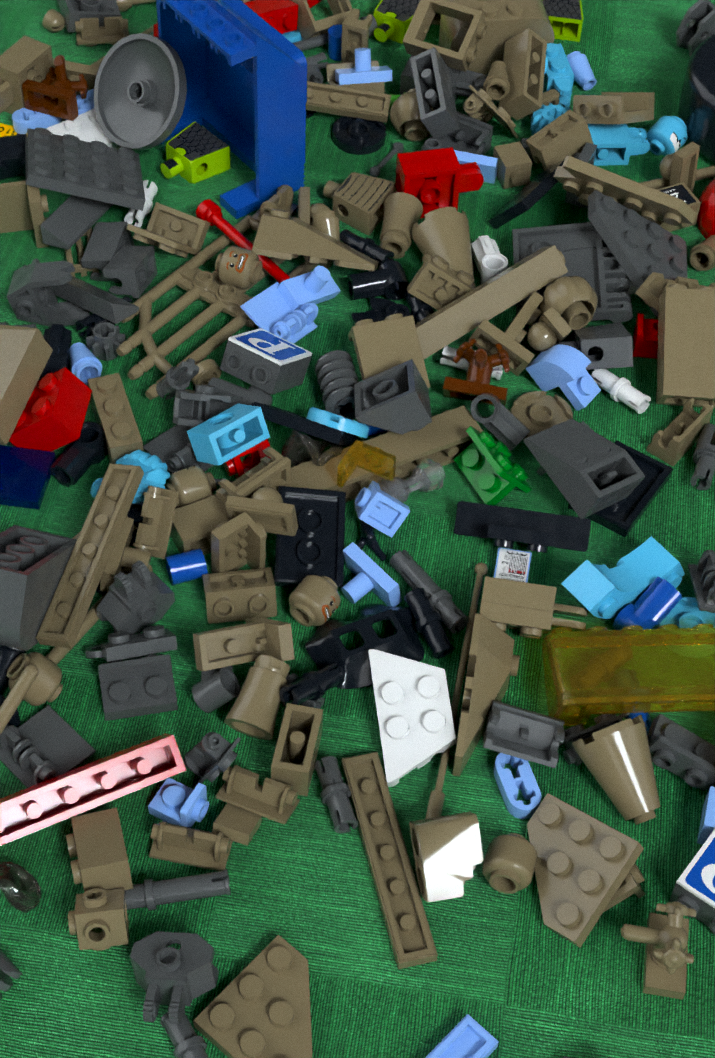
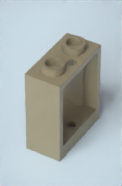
(420, 24)
(310, 28)

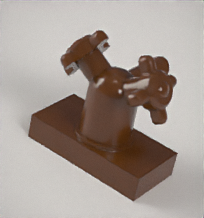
(55, 93)
(478, 374)

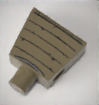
(359, 200)

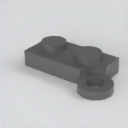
(124, 646)

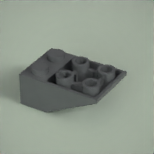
(585, 466)

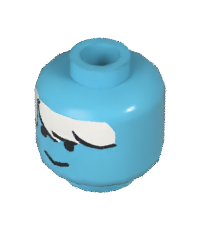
(667, 135)

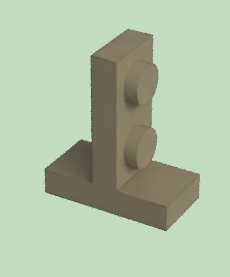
(489, 335)
(243, 643)

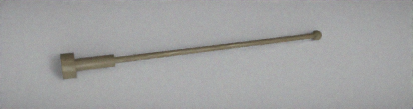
(437, 797)

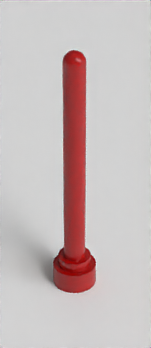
(211, 212)

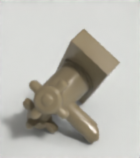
(664, 949)

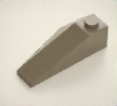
(288, 237)
(487, 679)

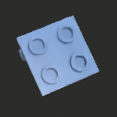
(274, 315)

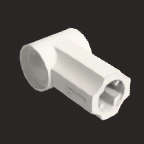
(488, 258)

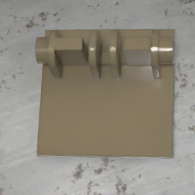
(480, 106)

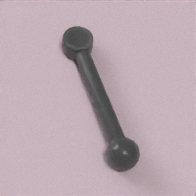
(398, 147)

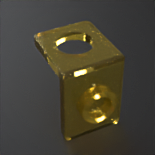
(367, 458)

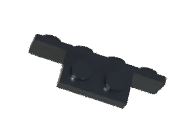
(522, 526)

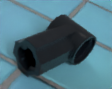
(387, 281)
(60, 341)
(80, 455)

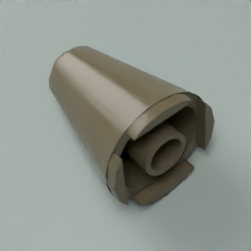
(446, 235)
(623, 767)

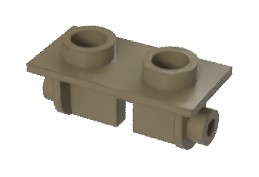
(90, 33)
(280, 200)
(157, 522)
(272, 800)
(190, 846)

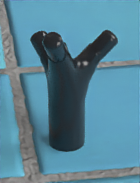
(368, 538)

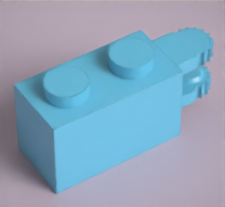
(558, 73)
(617, 143)

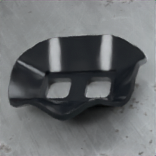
(327, 648)

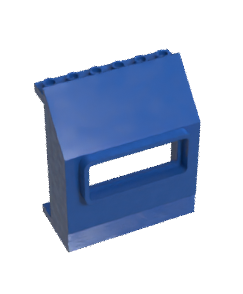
(241, 99)

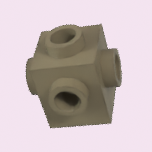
(100, 919)

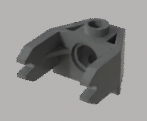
(33, 296)

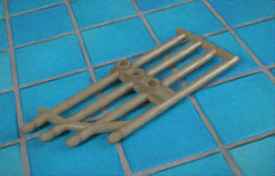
(200, 286)

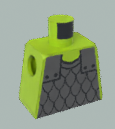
(565, 18)
(394, 19)
(195, 155)

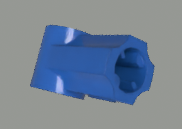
(650, 607)

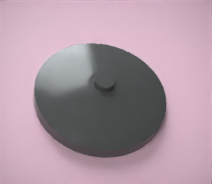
(140, 91)

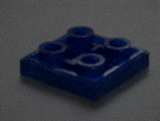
(24, 476)

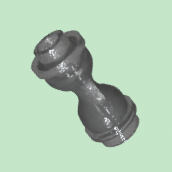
(425, 478)

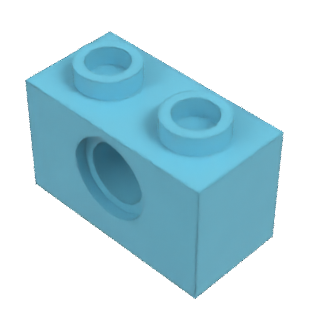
(228, 434)

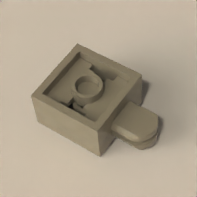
(20, 62)
(526, 607)

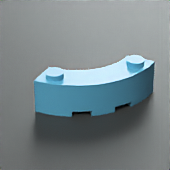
(608, 590)

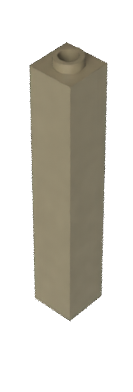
(489, 299)

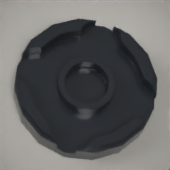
(358, 135)

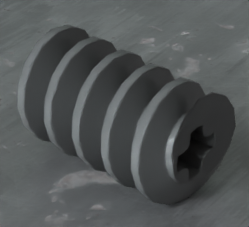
(336, 381)

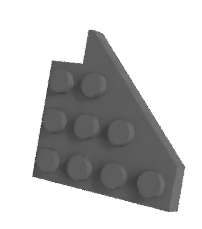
(637, 242)

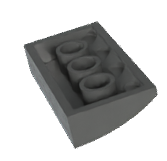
(76, 9)

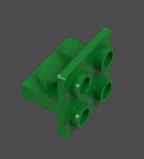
(490, 468)

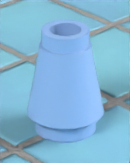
(582, 70)
(84, 363)

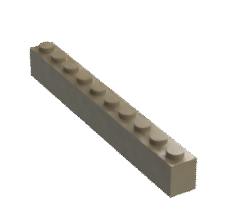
(438, 440)

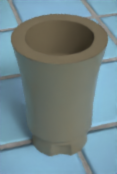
(400, 215)
(259, 698)

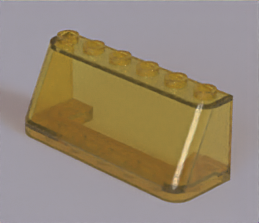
(628, 671)

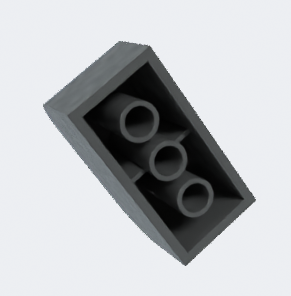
(28, 579)

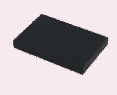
(526, 197)
(305, 425)
(625, 513)
(319, 537)

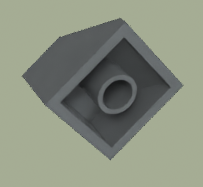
(394, 400)

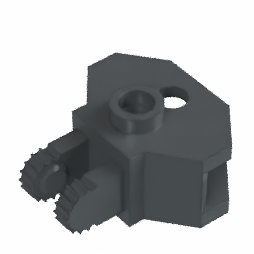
(700, 25)
(201, 404)
(135, 600)
(172, 974)

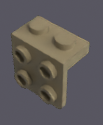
(22, 209)
(172, 231)

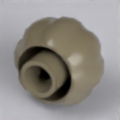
(406, 117)
(572, 299)

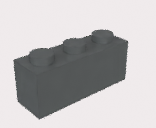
(434, 89)

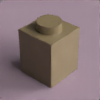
(513, 165)

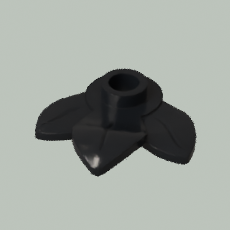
(380, 309)

